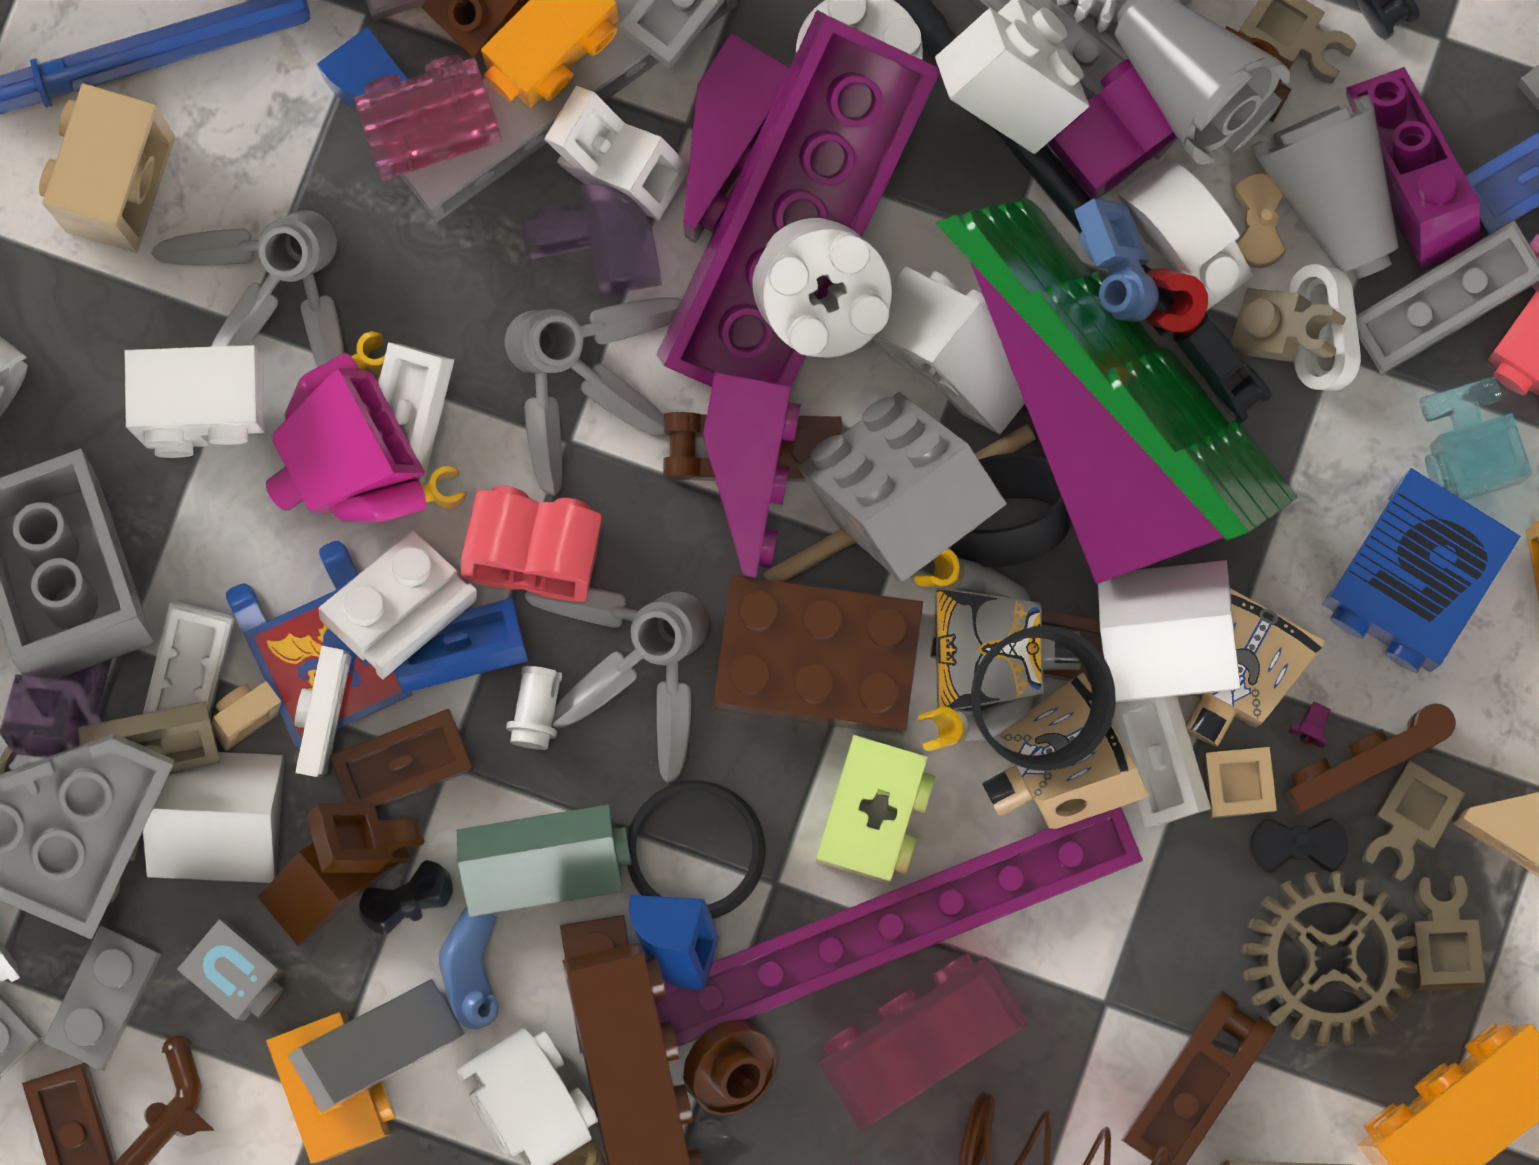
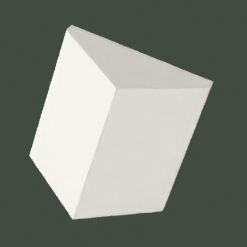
(1169, 631)
(218, 821)

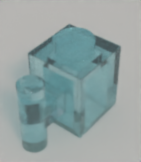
(1478, 453)

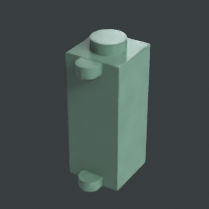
(541, 860)

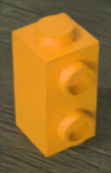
(542, 44)

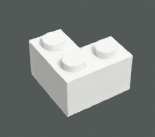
(1015, 73)
(952, 345)
(193, 397)

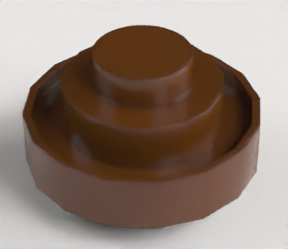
(730, 1067)

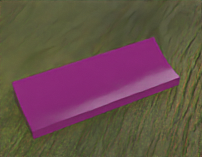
(817, 156)

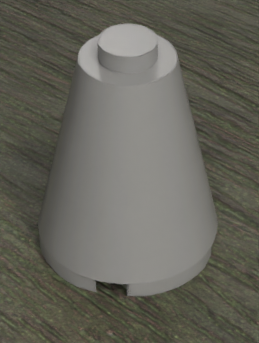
(1200, 75)
(1337, 184)

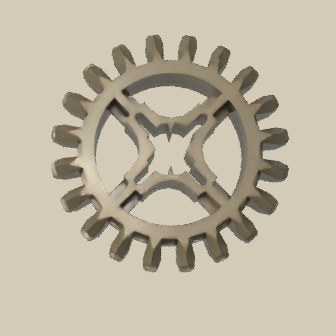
(1353, 979)

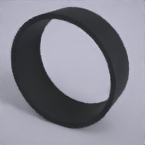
(1024, 478)
(1101, 708)
(757, 862)

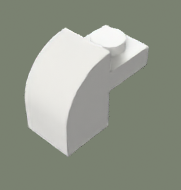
(610, 153)
(1187, 227)

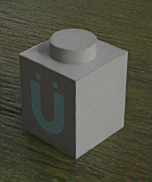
(234, 972)

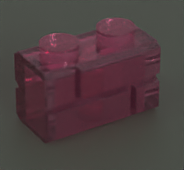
(427, 116)

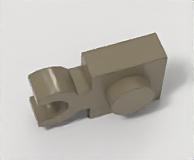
(1294, 33)
(1278, 322)
(1415, 811)
(1446, 947)

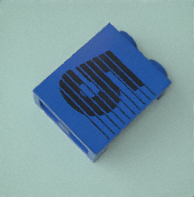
(1420, 573)

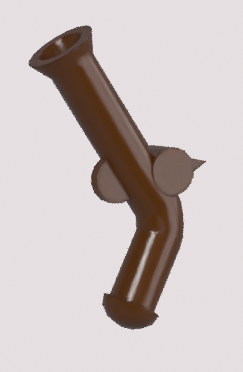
(178, 1115)

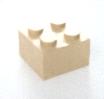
(107, 167)

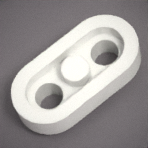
(1319, 373)

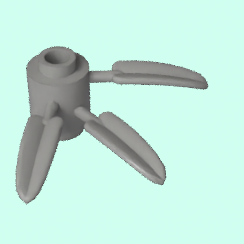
(284, 261)
(562, 351)
(661, 635)

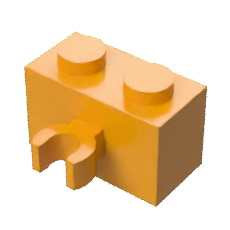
(346, 1125)

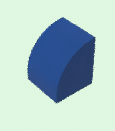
(356, 65)
(677, 934)

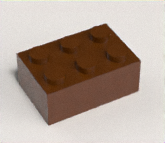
(818, 655)

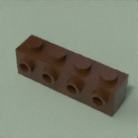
(629, 1057)

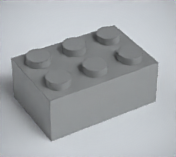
(901, 485)
(64, 572)

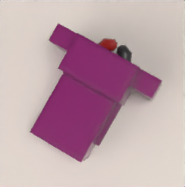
(1312, 725)

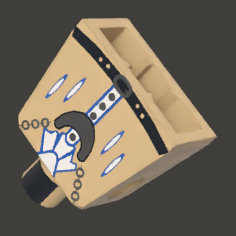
(1270, 661)
(1073, 793)

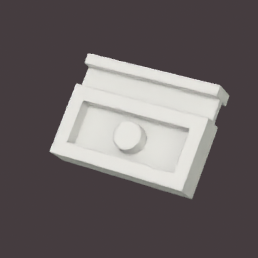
(397, 604)

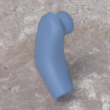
(464, 971)

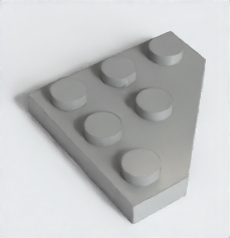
(74, 828)

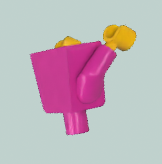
(348, 448)

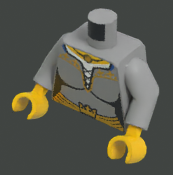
(970, 620)

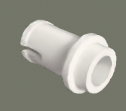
(535, 708)

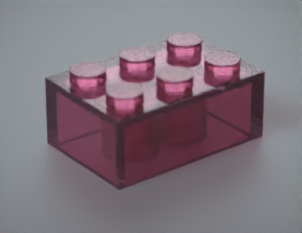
(920, 1040)

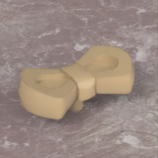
(1260, 200)

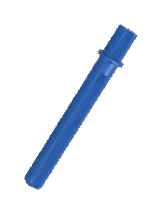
(147, 51)

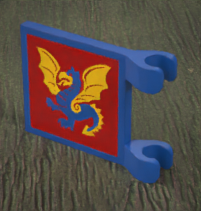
(291, 647)

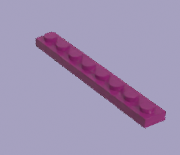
(901, 923)

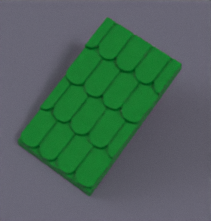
(1120, 420)

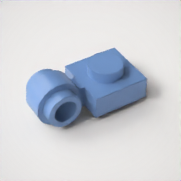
(1115, 244)

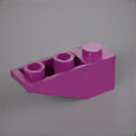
(727, 120)
(1424, 180)
(743, 446)

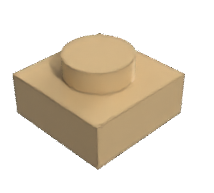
(244, 713)
(1240, 782)

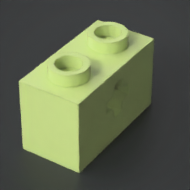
(869, 771)

